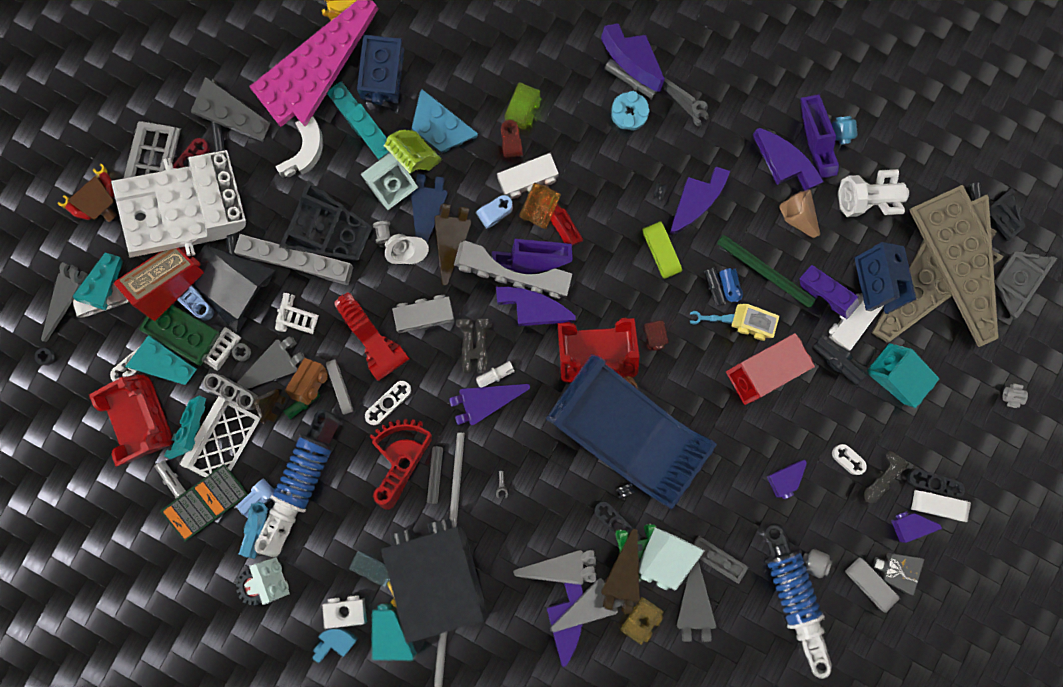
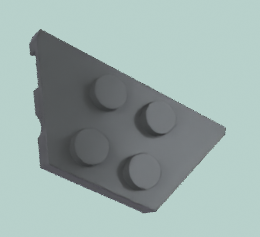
(1021, 279)

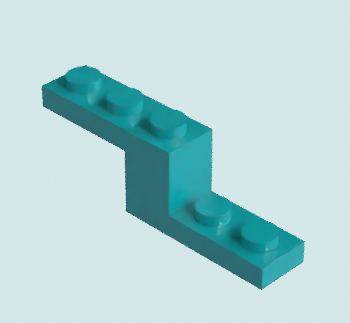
(359, 119)

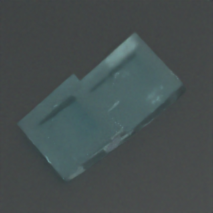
(370, 568)

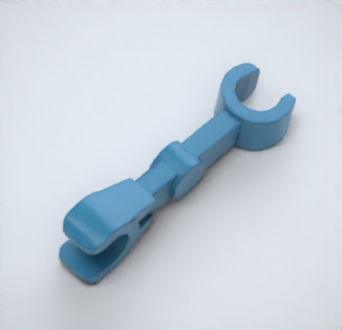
(713, 318)

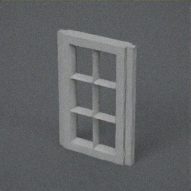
(137, 146)

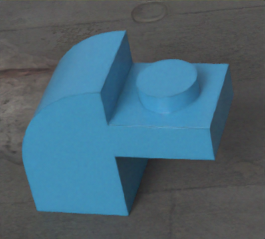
(336, 638)

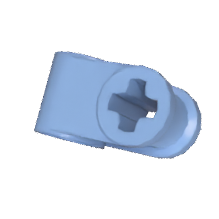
(492, 213)
(194, 302)

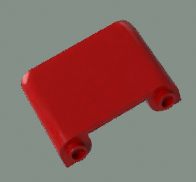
(614, 345)
(134, 417)

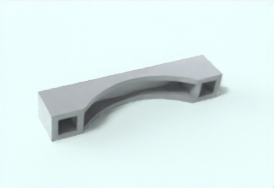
(475, 258)
(306, 262)

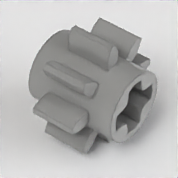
(1015, 395)

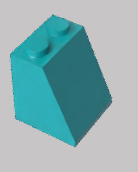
(903, 374)
(388, 636)

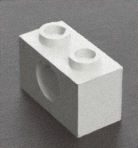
(332, 613)

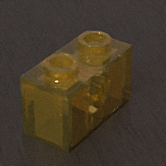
(632, 625)

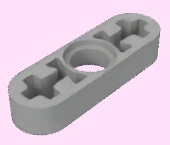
(339, 386)

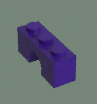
(839, 297)

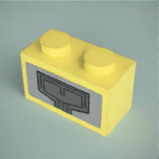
(755, 321)

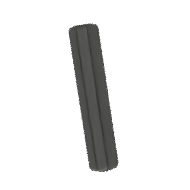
(435, 472)

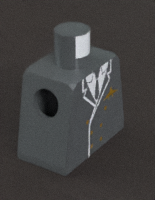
(899, 571)

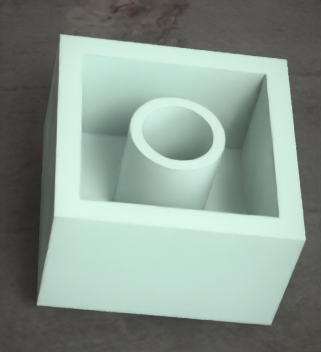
(389, 181)

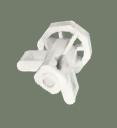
(858, 196)

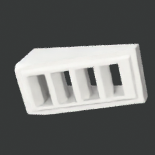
(283, 308)
(225, 352)

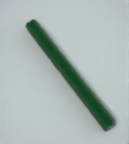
(766, 271)

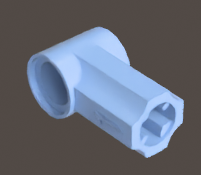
(260, 493)

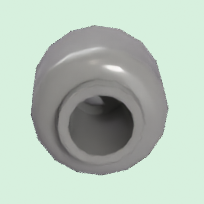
(817, 563)

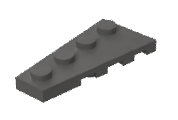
(227, 111)

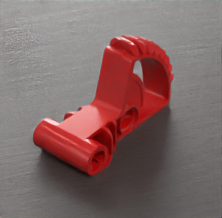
(382, 353)
(396, 453)

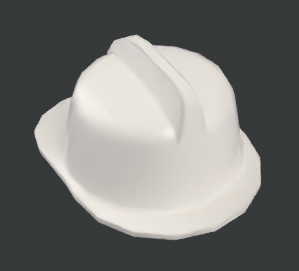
(405, 249)

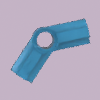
(253, 528)

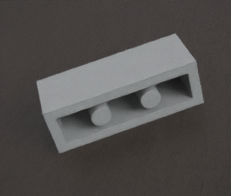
(423, 314)

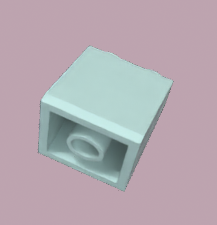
(667, 559)

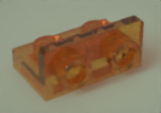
(540, 205)

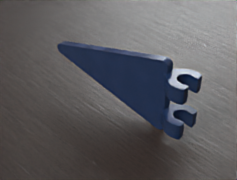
(426, 205)

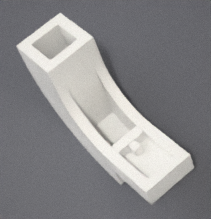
(309, 152)

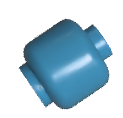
(845, 129)

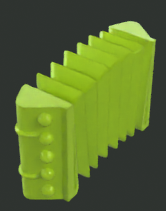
(411, 151)

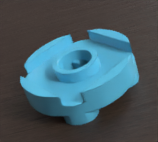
(632, 100)

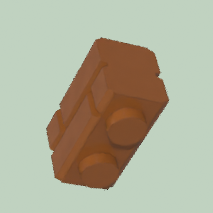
(306, 381)

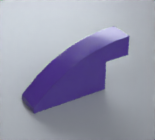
(633, 56)
(819, 136)
(786, 160)
(697, 199)
(534, 256)
(534, 307)
(567, 638)

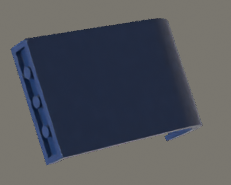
(630, 432)

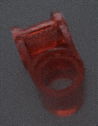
(511, 141)

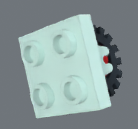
(262, 583)

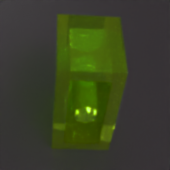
(522, 105)

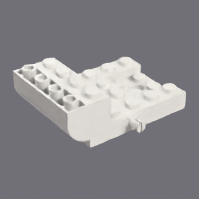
(180, 205)

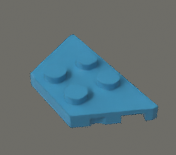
(439, 125)

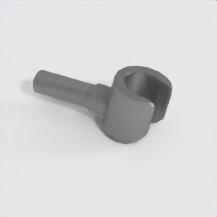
(501, 484)

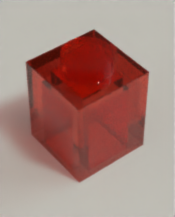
(655, 335)

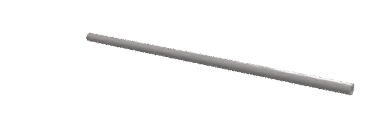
(453, 517)

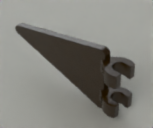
(449, 235)
(265, 404)
(624, 577)

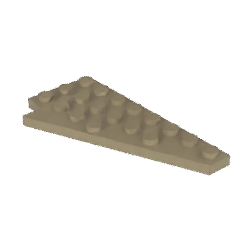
(962, 248)
(929, 291)

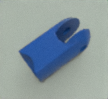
(731, 285)

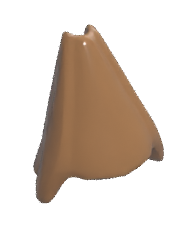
(800, 213)

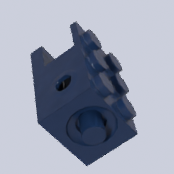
(380, 69)
(885, 277)

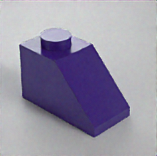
(787, 479)
(912, 526)

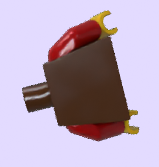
(93, 198)

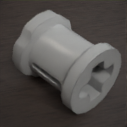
(382, 231)

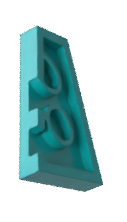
(99, 282)
(161, 362)
(185, 436)

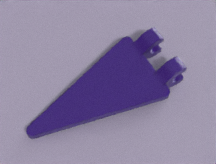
(484, 401)

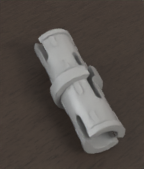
(170, 479)

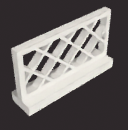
(206, 430)

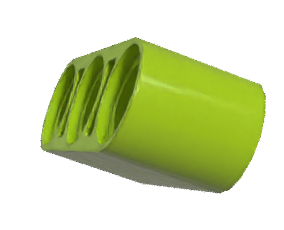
(662, 250)

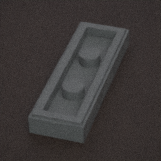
(720, 560)

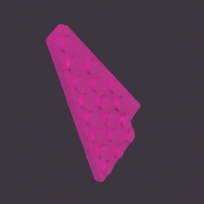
(306, 74)

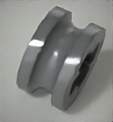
(242, 346)

